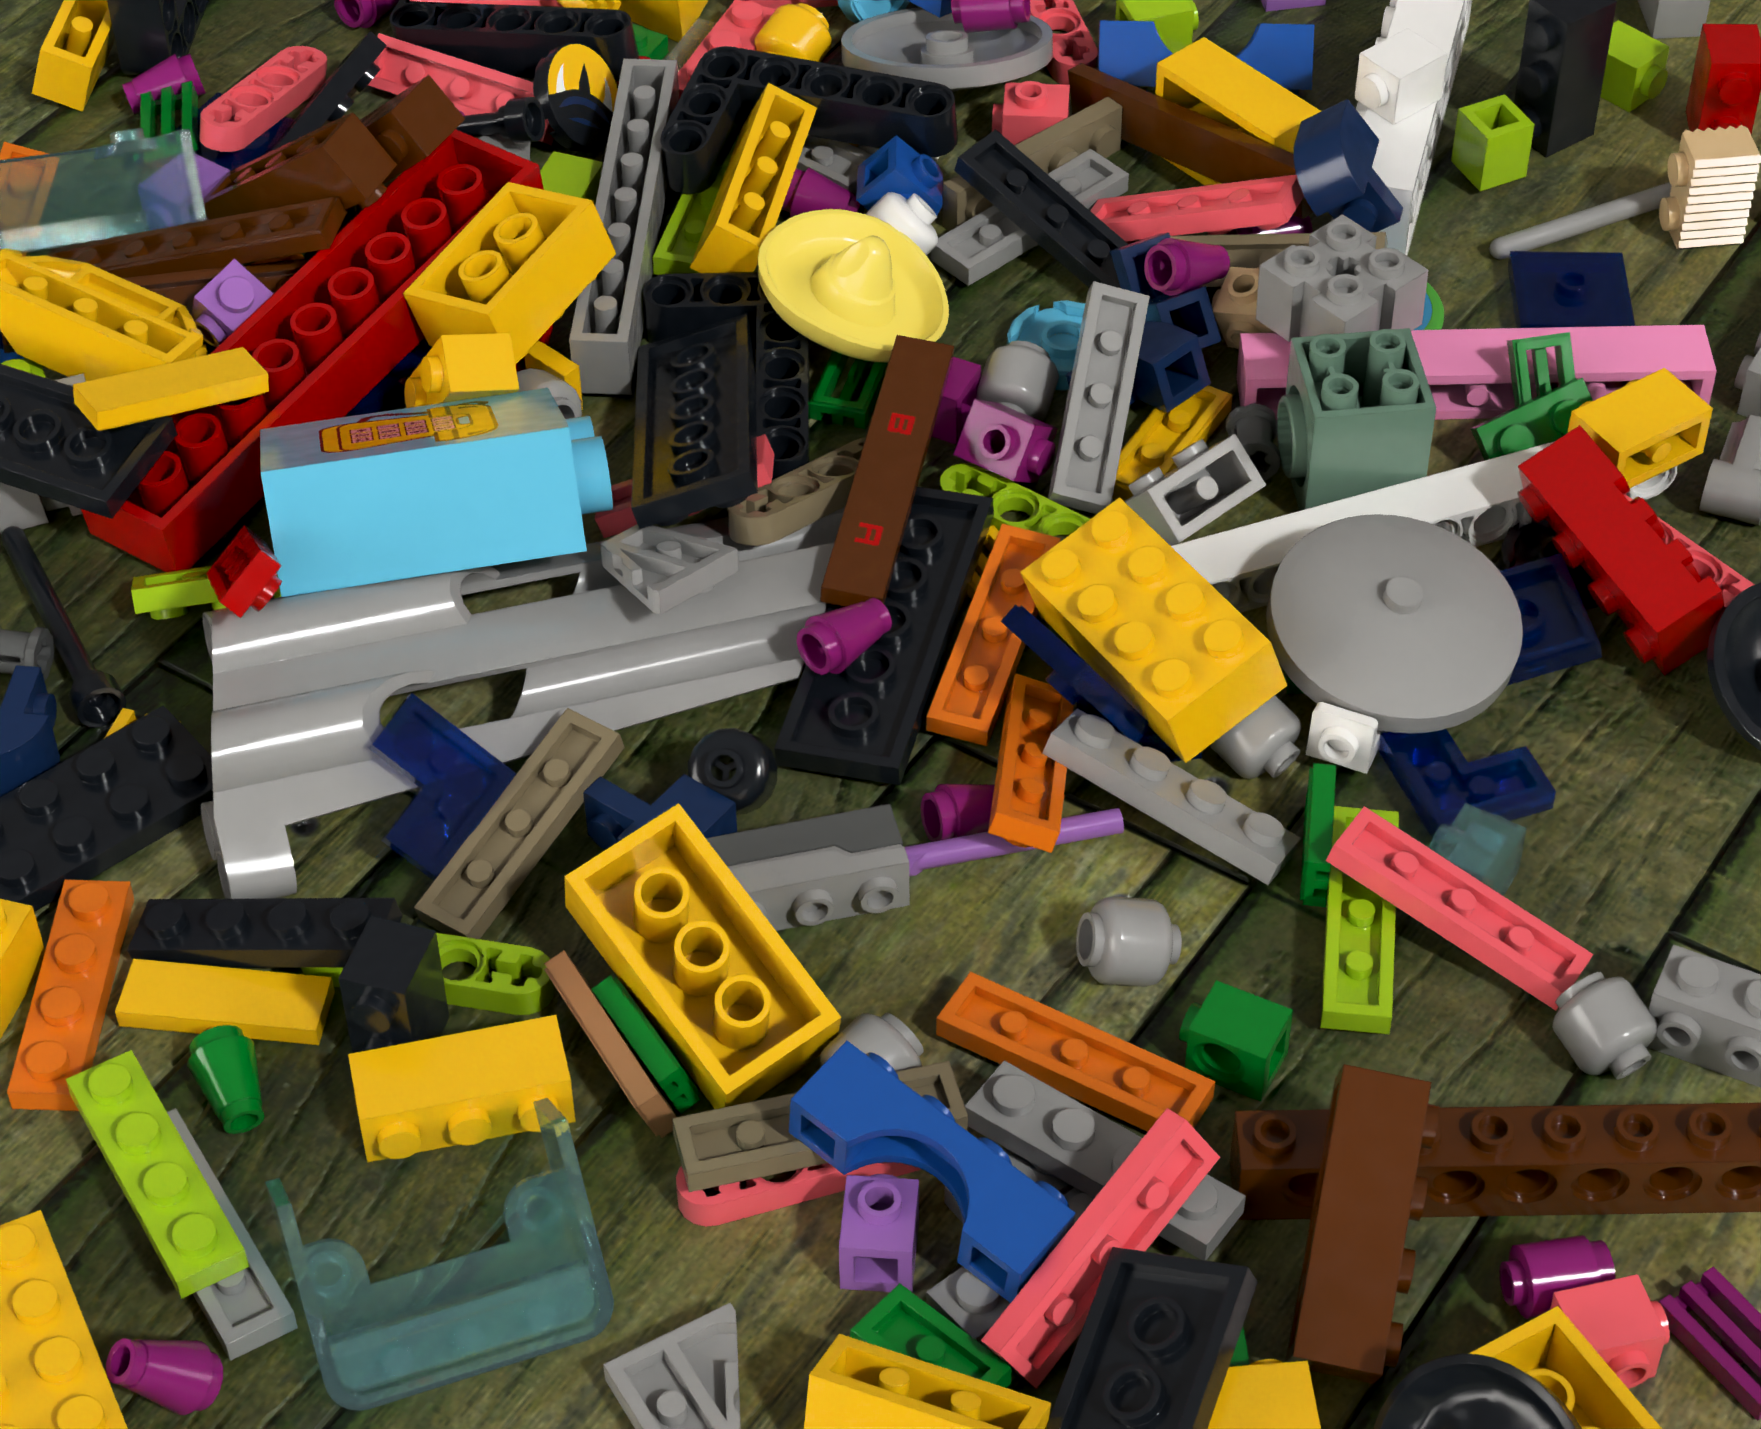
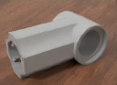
(1735, 478)

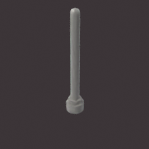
(1580, 222)

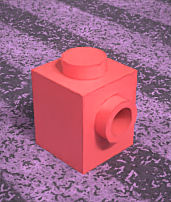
(1030, 109)
(1619, 1325)

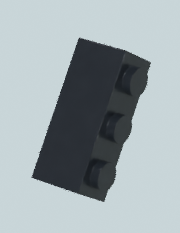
(1563, 69)

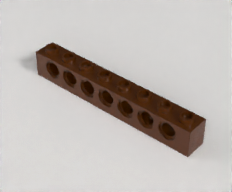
(1529, 1160)

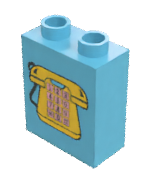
(429, 490)

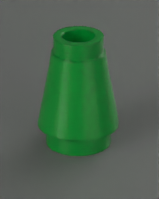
(228, 1076)

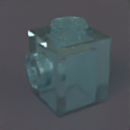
(1482, 846)

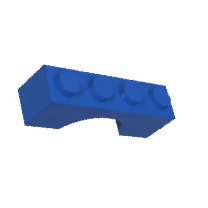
(1277, 50)
(864, 1115)

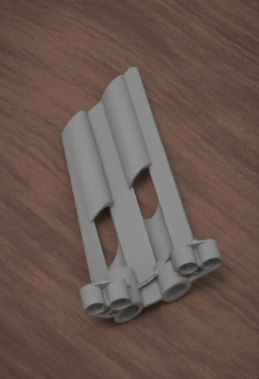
(312, 670)

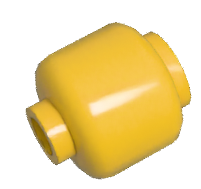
(796, 33)

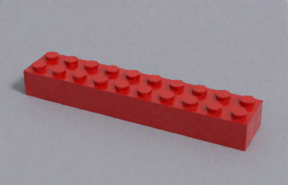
(324, 349)

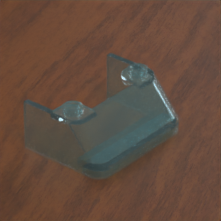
(99, 191)
(462, 1313)

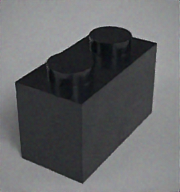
(393, 986)

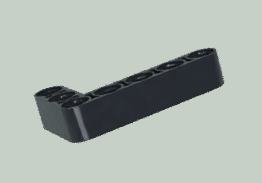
(153, 30)
(513, 35)
(850, 106)
(782, 373)

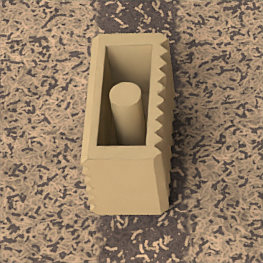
(1710, 187)

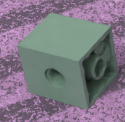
(1354, 415)

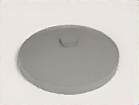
(939, 51)
(1394, 622)

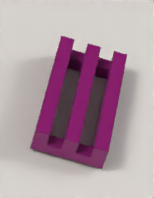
(1733, 1321)

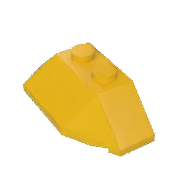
(88, 319)

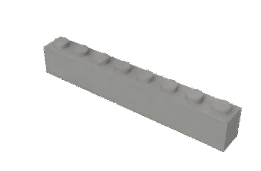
(631, 206)

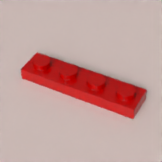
(245, 573)

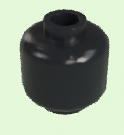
(753, 764)

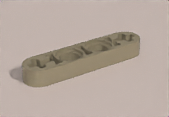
(796, 498)

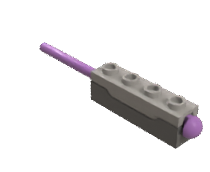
(858, 861)

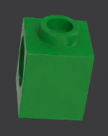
(1236, 1039)

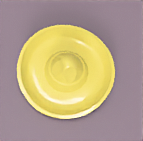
(851, 283)

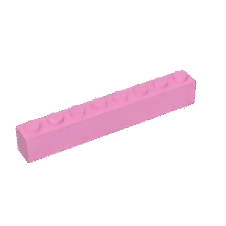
(1472, 366)

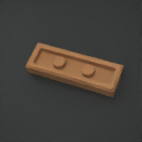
(611, 1044)

